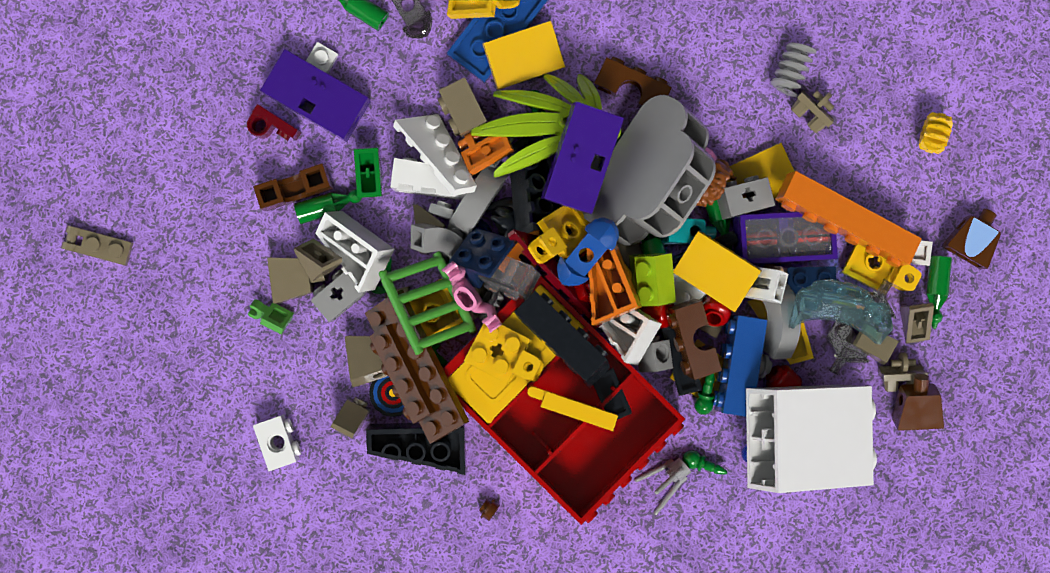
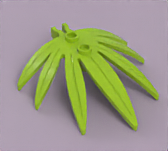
(538, 122)

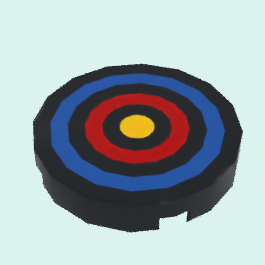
(384, 399)

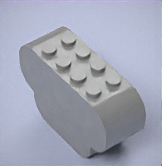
(655, 172)

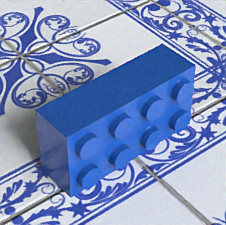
(741, 363)

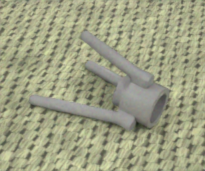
(677, 473)

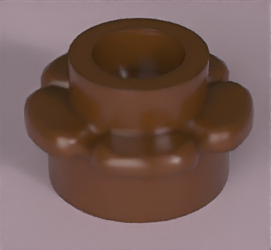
(488, 509)

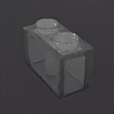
(513, 279)

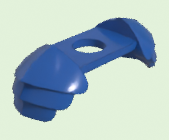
(600, 236)

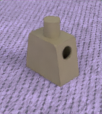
(289, 279)
(362, 361)

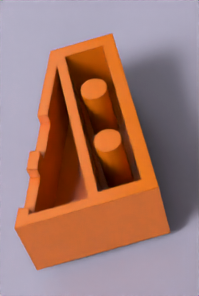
(610, 287)

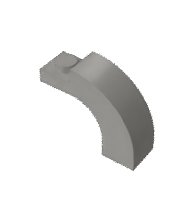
(476, 203)
(433, 238)
(779, 338)

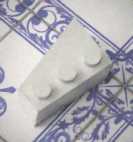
(418, 178)
(360, 249)
(631, 334)

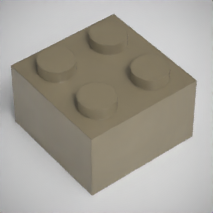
(462, 106)

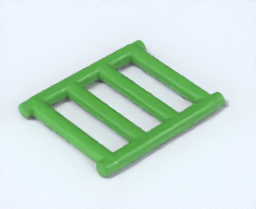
(408, 322)

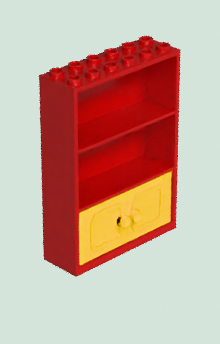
(566, 455)

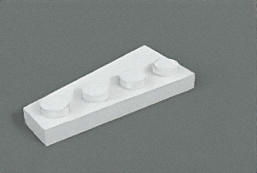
(438, 150)

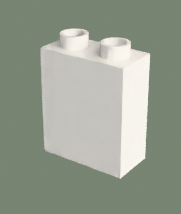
(810, 437)

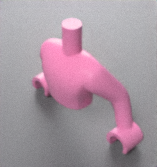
(468, 297)

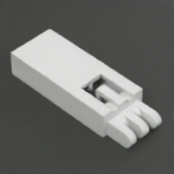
(769, 286)

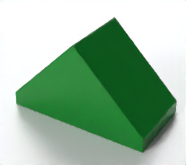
(368, 172)

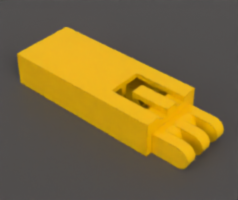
(574, 408)

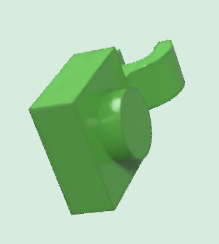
(272, 317)

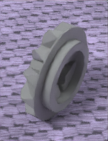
(494, 299)

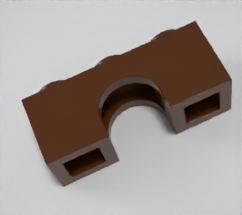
(615, 74)
(294, 188)
(685, 320)

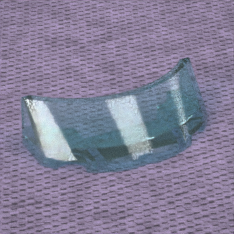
(843, 304)

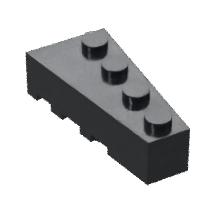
(527, 190)
(563, 338)
(410, 444)

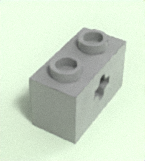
(757, 197)
(331, 307)

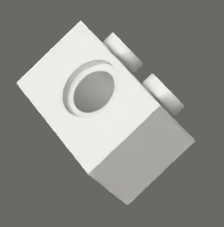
(275, 456)

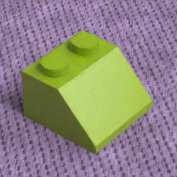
(653, 278)

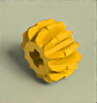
(935, 132)

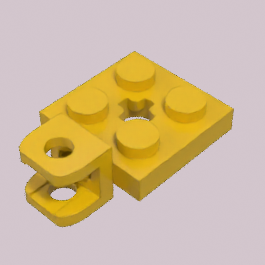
(477, 8)
(555, 238)
(858, 268)
(514, 359)

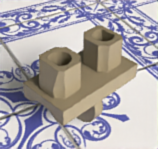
(821, 117)
(899, 370)

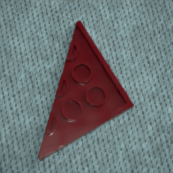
(550, 268)

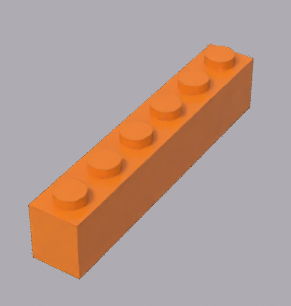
(848, 219)

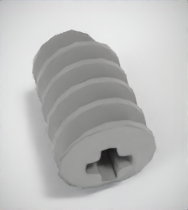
(791, 67)

